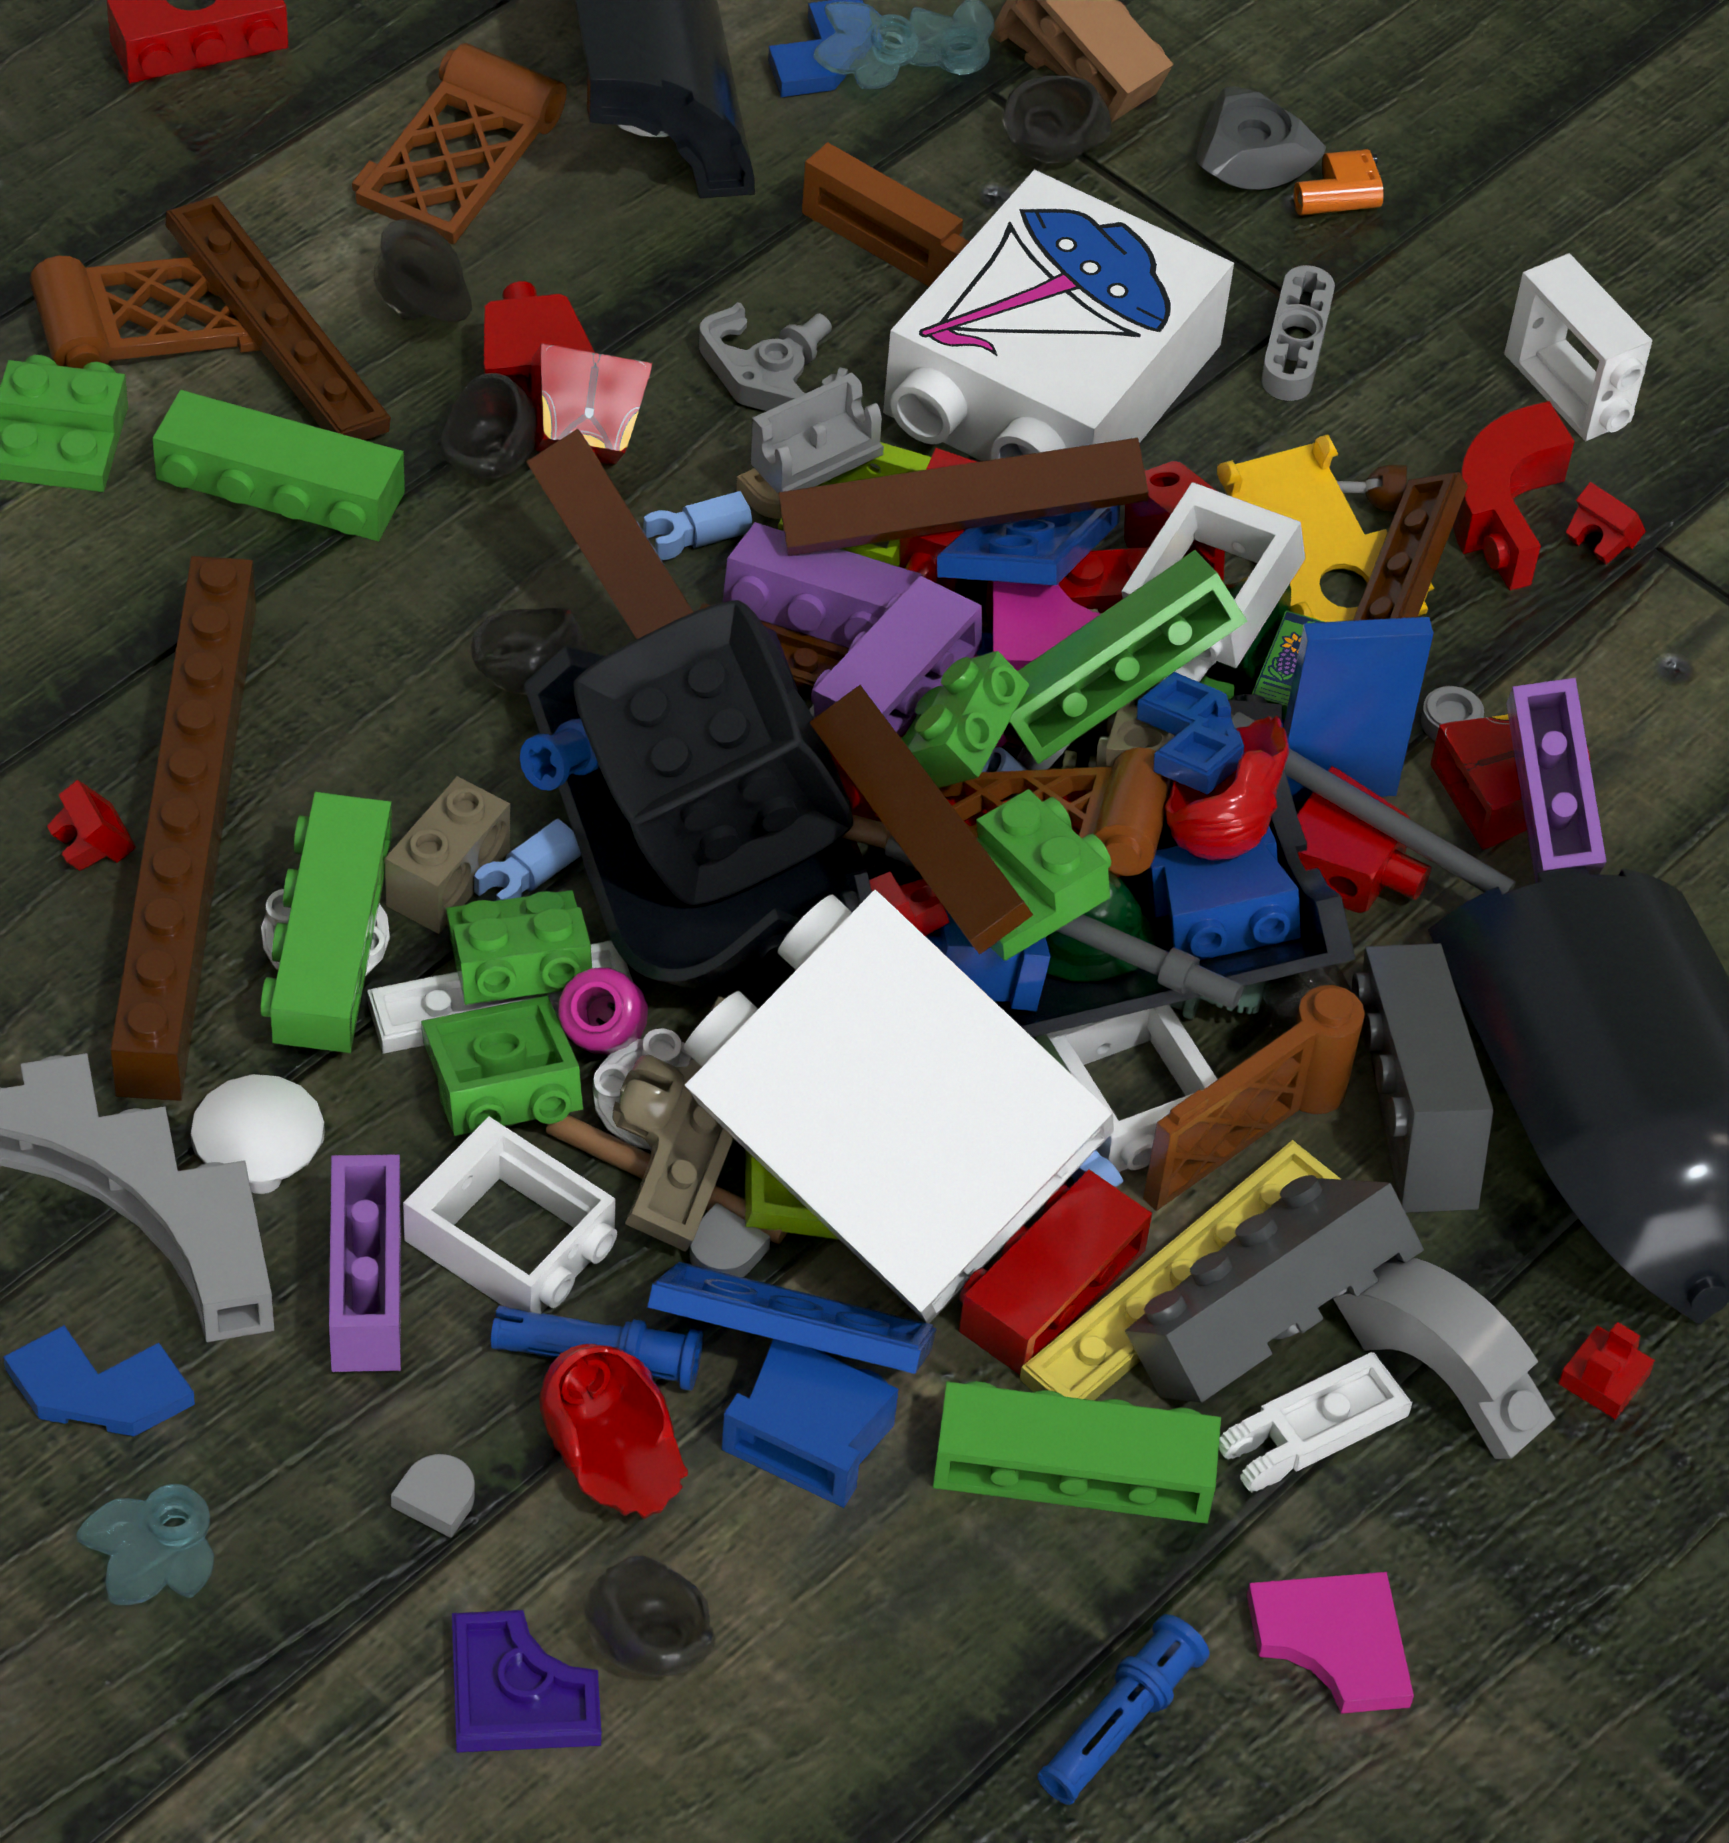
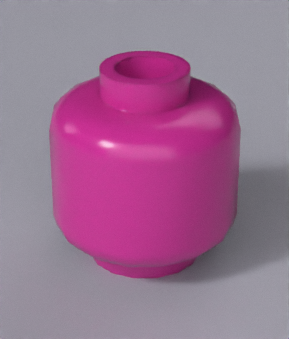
(587, 1000)

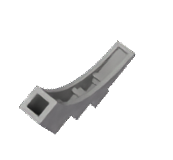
(128, 1161)

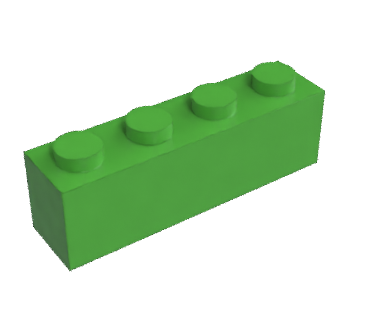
(279, 465)
(1123, 654)
(329, 922)
(1077, 1451)

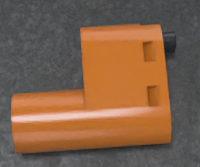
(1347, 184)

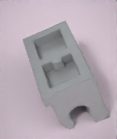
(816, 436)

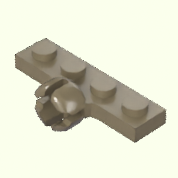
(684, 1146)

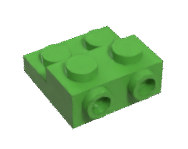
(60, 423)
(964, 717)
(1045, 864)
(518, 945)
(503, 1065)

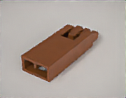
(880, 214)

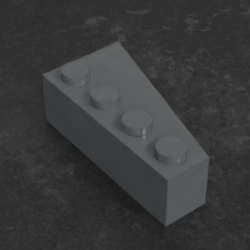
(1425, 1077)
(1270, 1282)

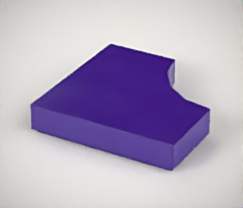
(515, 1692)

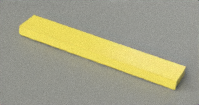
(1096, 1347)

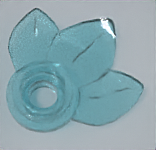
(954, 42)
(867, 44)
(147, 1552)

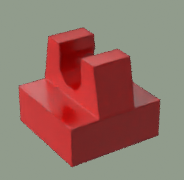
(1605, 514)
(95, 825)
(913, 901)
(1607, 1369)

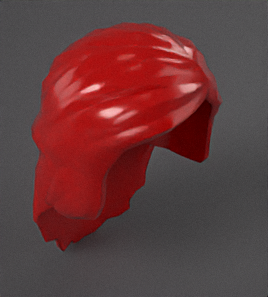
(1239, 808)
(612, 1428)

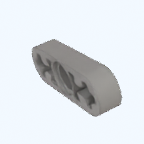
(1306, 350)

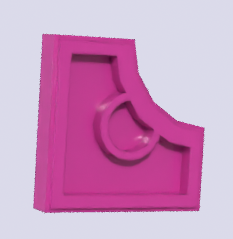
(1033, 619)
(1340, 1632)

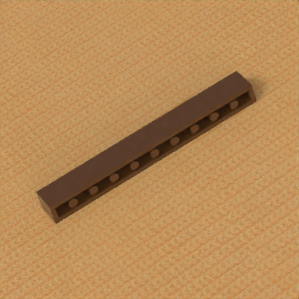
(184, 832)

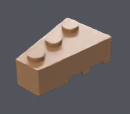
(1090, 43)

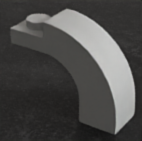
(1461, 1339)

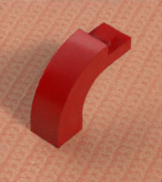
(1504, 460)

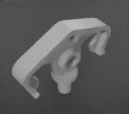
(768, 370)

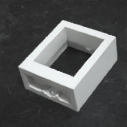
(1565, 297)
(1242, 530)
(1074, 1047)
(467, 1175)

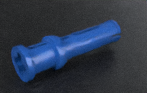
(552, 758)
(662, 1352)
(1146, 1687)

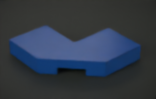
(794, 64)
(1205, 738)
(124, 1398)

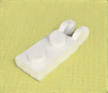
(1317, 1420)

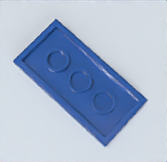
(1028, 549)
(1357, 698)
(793, 1317)

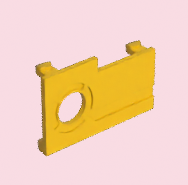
(1304, 489)

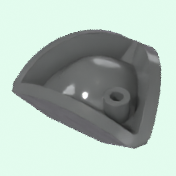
(1255, 141)

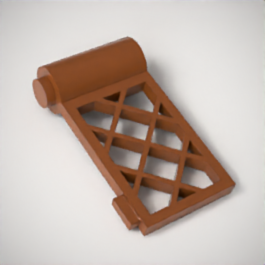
(495, 97)
(81, 319)
(1120, 810)
(1295, 1072)

